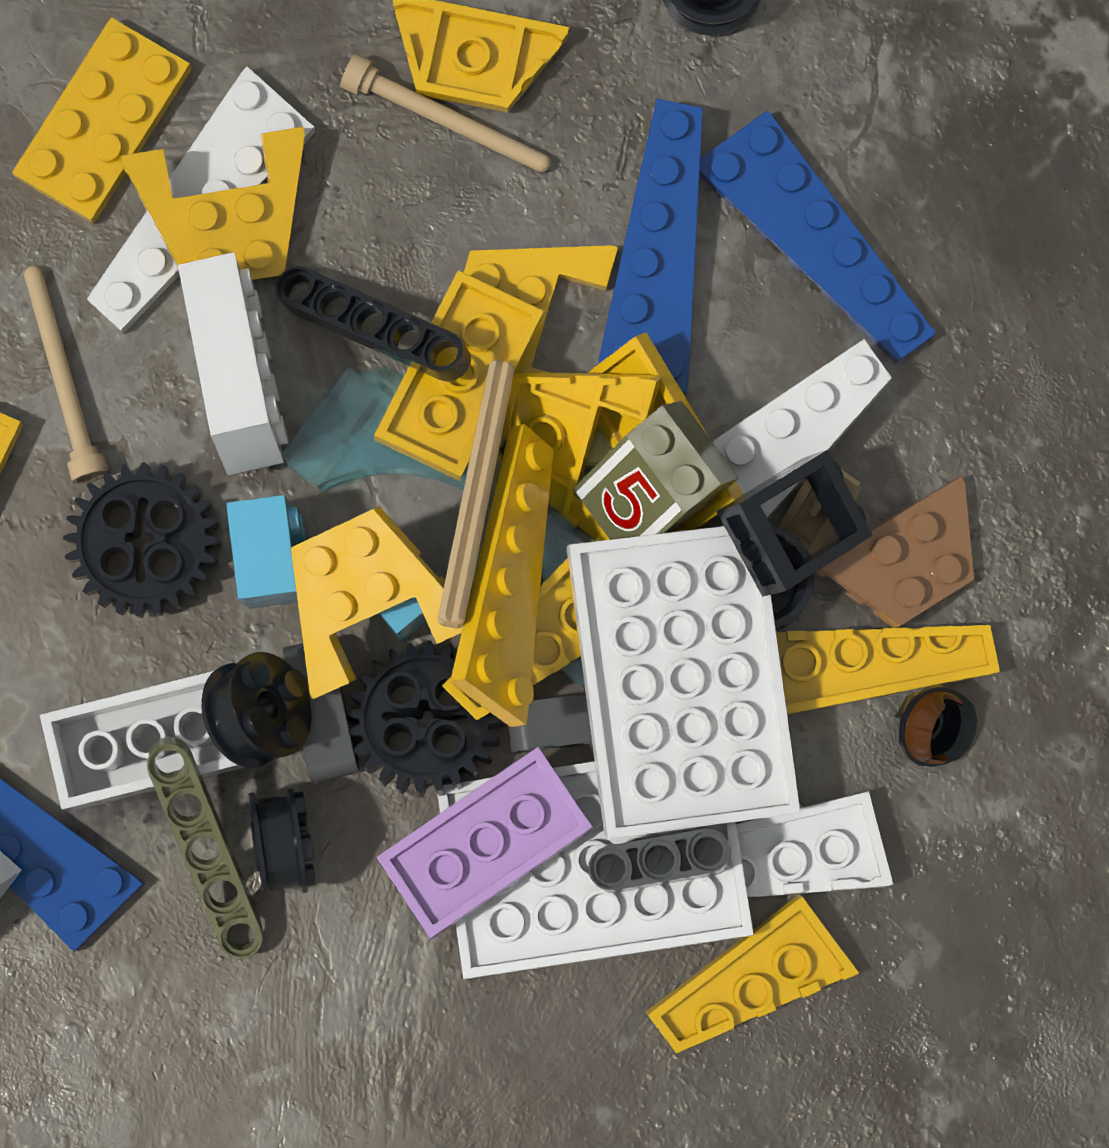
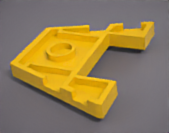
(239, 220)
(534, 274)
(565, 415)
(350, 577)

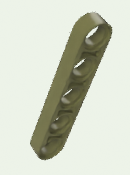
(205, 824)

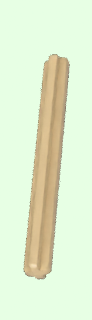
(476, 495)

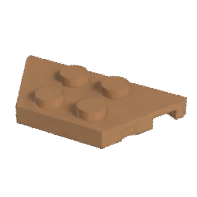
(911, 557)

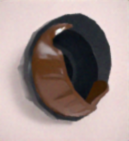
(935, 726)

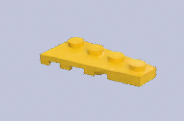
(555, 635)
(783, 961)

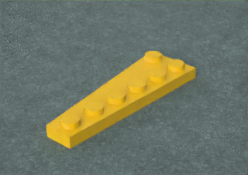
(502, 610)
(860, 665)

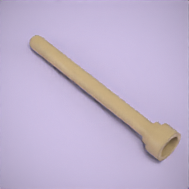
(364, 78)
(86, 461)

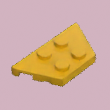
(474, 52)

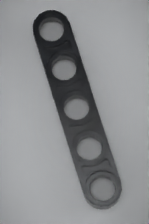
(383, 339)

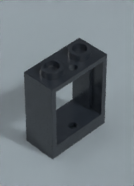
(758, 542)

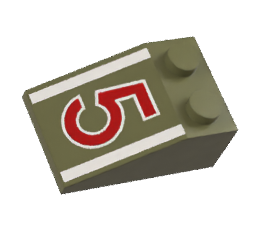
(655, 476)

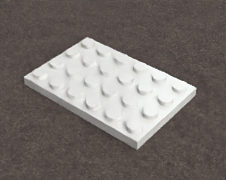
(680, 683)
(566, 919)

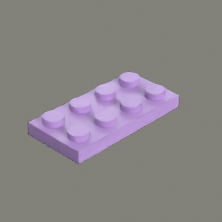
(484, 843)

